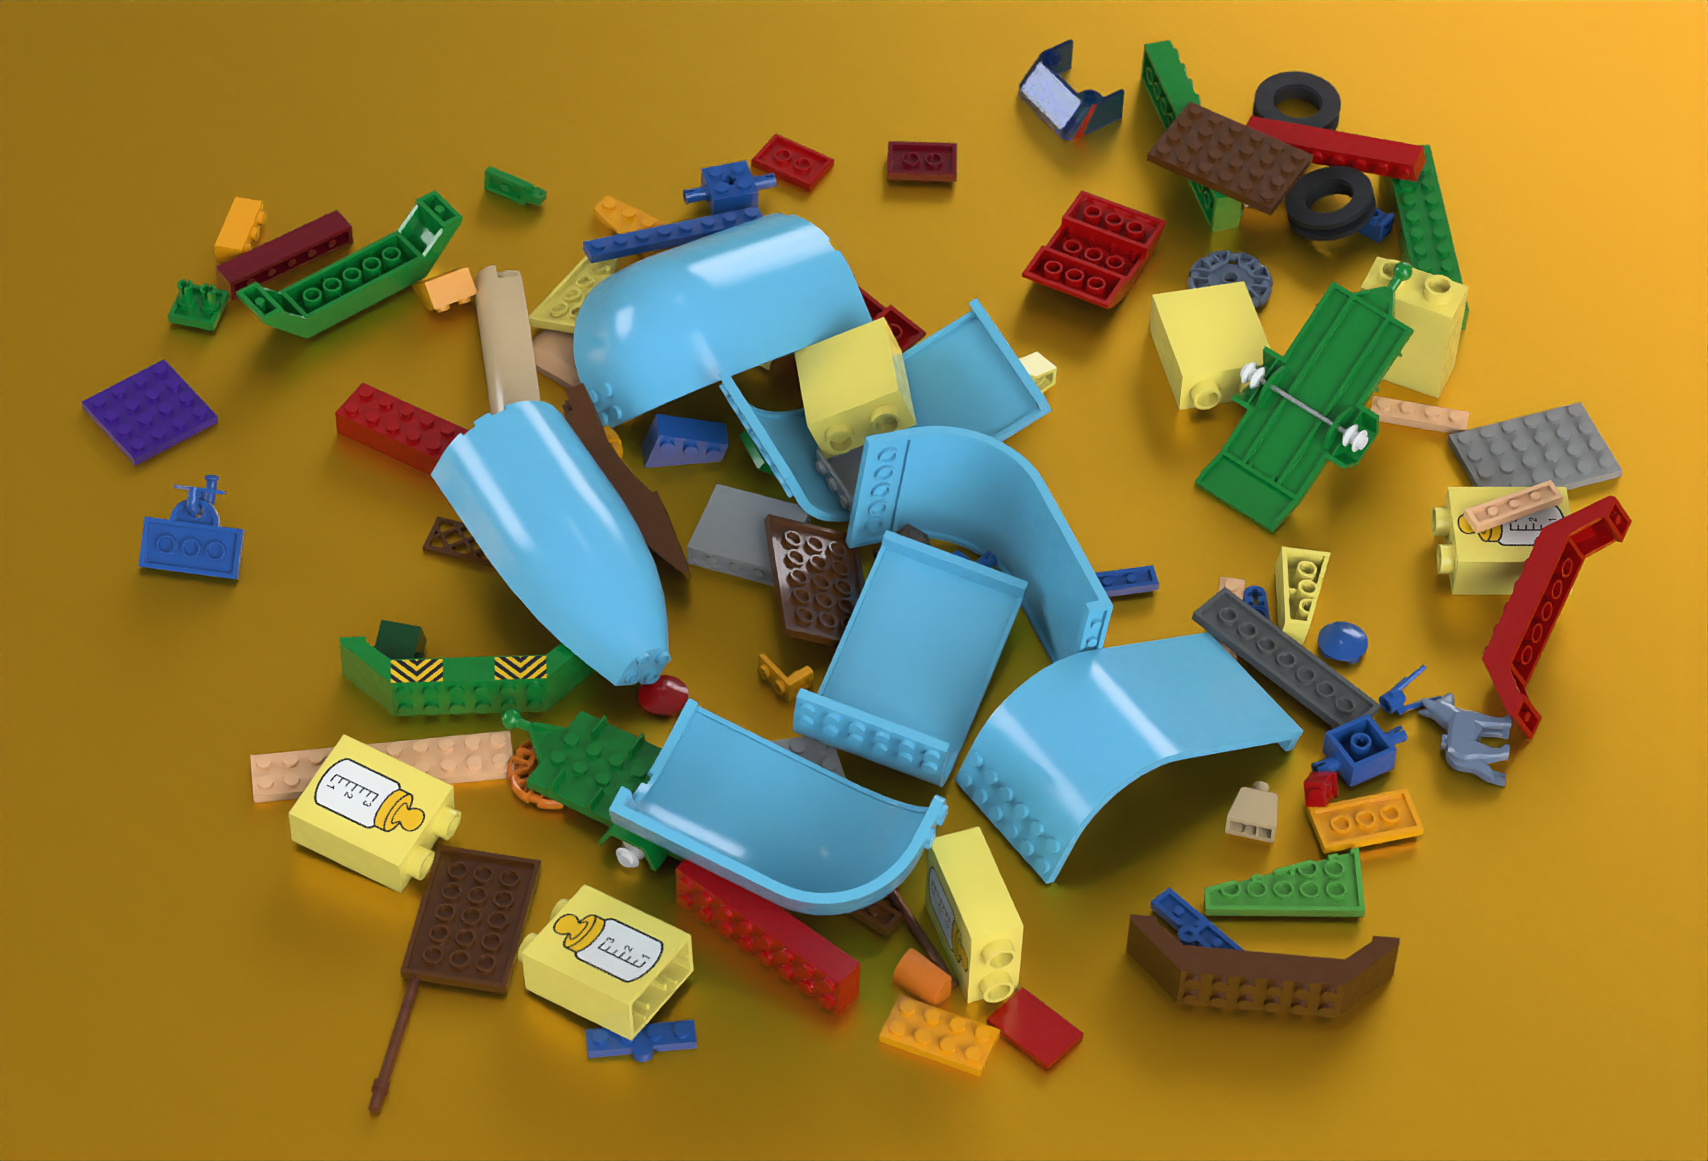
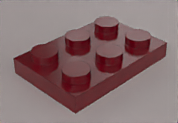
(922, 161)

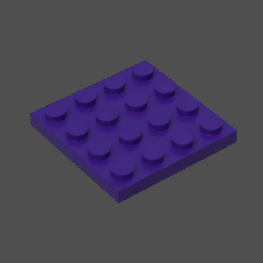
(149, 412)

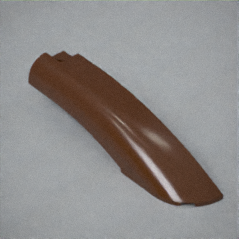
(642, 503)

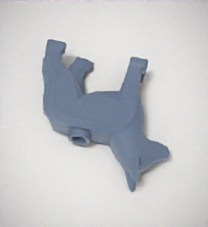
(1463, 735)

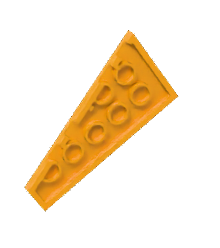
(625, 218)

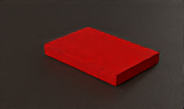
(792, 162)
(1035, 1028)

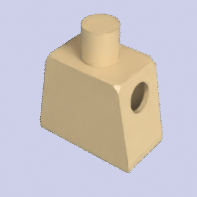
(1254, 813)

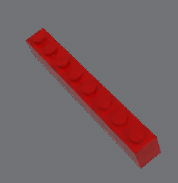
(1347, 149)

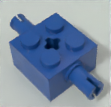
(729, 187)
(1359, 750)

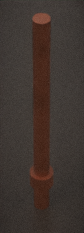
(920, 935)
(382, 1084)

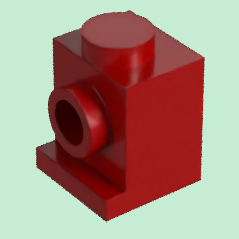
(1320, 788)

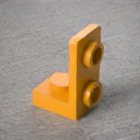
(782, 684)

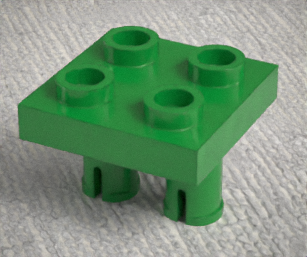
(198, 305)

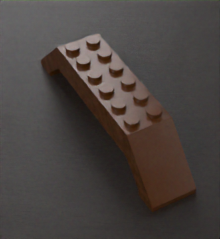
(1259, 978)

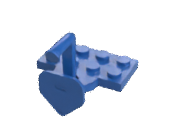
(193, 537)

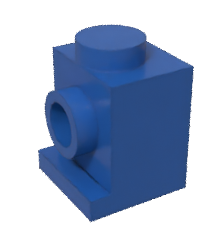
(1378, 226)

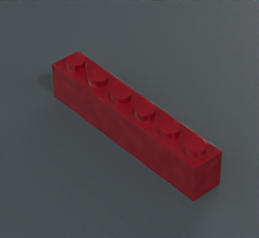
(285, 253)

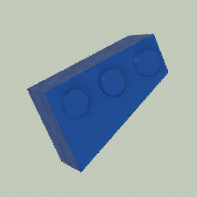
(683, 441)

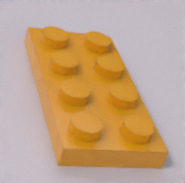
(1365, 821)
(939, 1035)

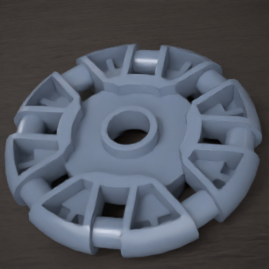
(1215, 270)

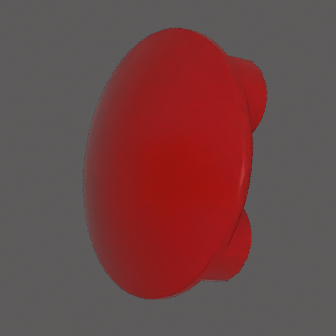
(664, 696)

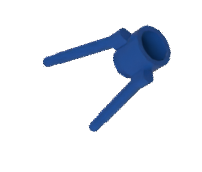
(1394, 699)

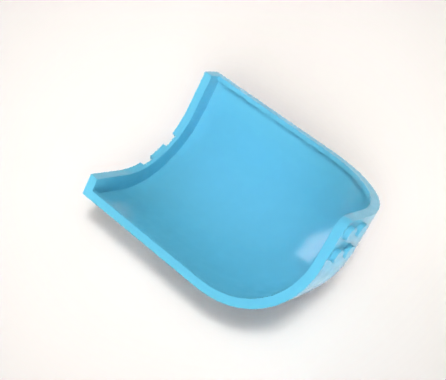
(709, 310)
(774, 819)

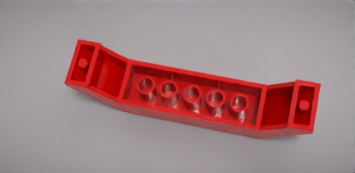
(1539, 600)

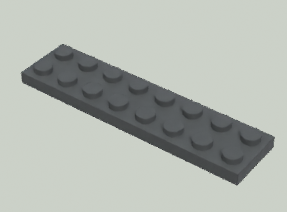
(1283, 660)

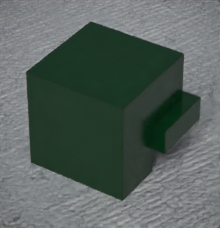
(400, 640)

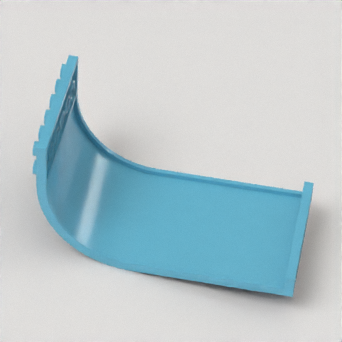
(955, 379)
(984, 499)
(913, 660)
(1102, 722)

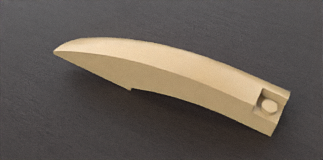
(505, 338)

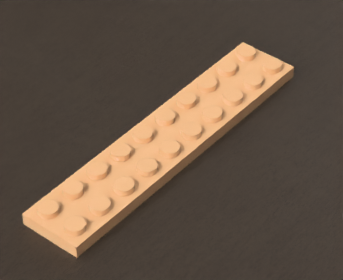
(445, 758)

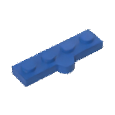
(1191, 925)
(657, 1036)

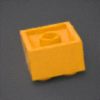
(445, 289)

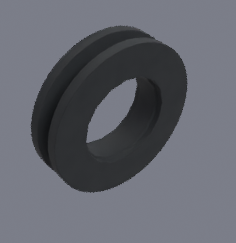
(1298, 86)
(1333, 224)

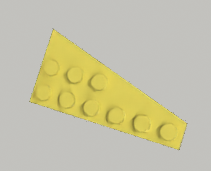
(563, 304)

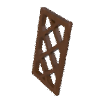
(448, 548)

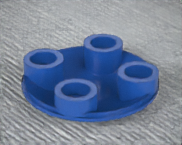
(1342, 642)

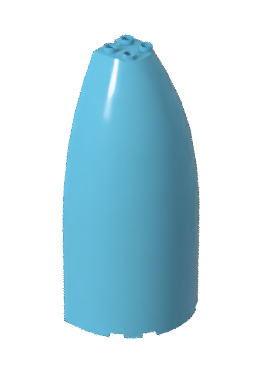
(560, 538)

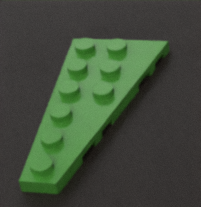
(1302, 889)

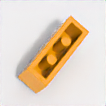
(240, 229)

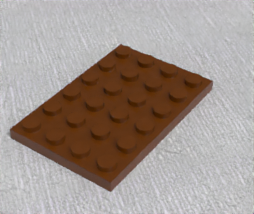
(1230, 158)
(813, 579)
(471, 919)

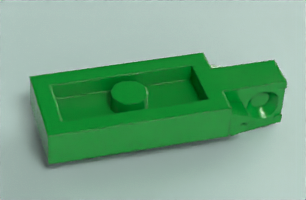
(513, 187)

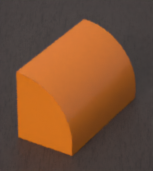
(922, 979)

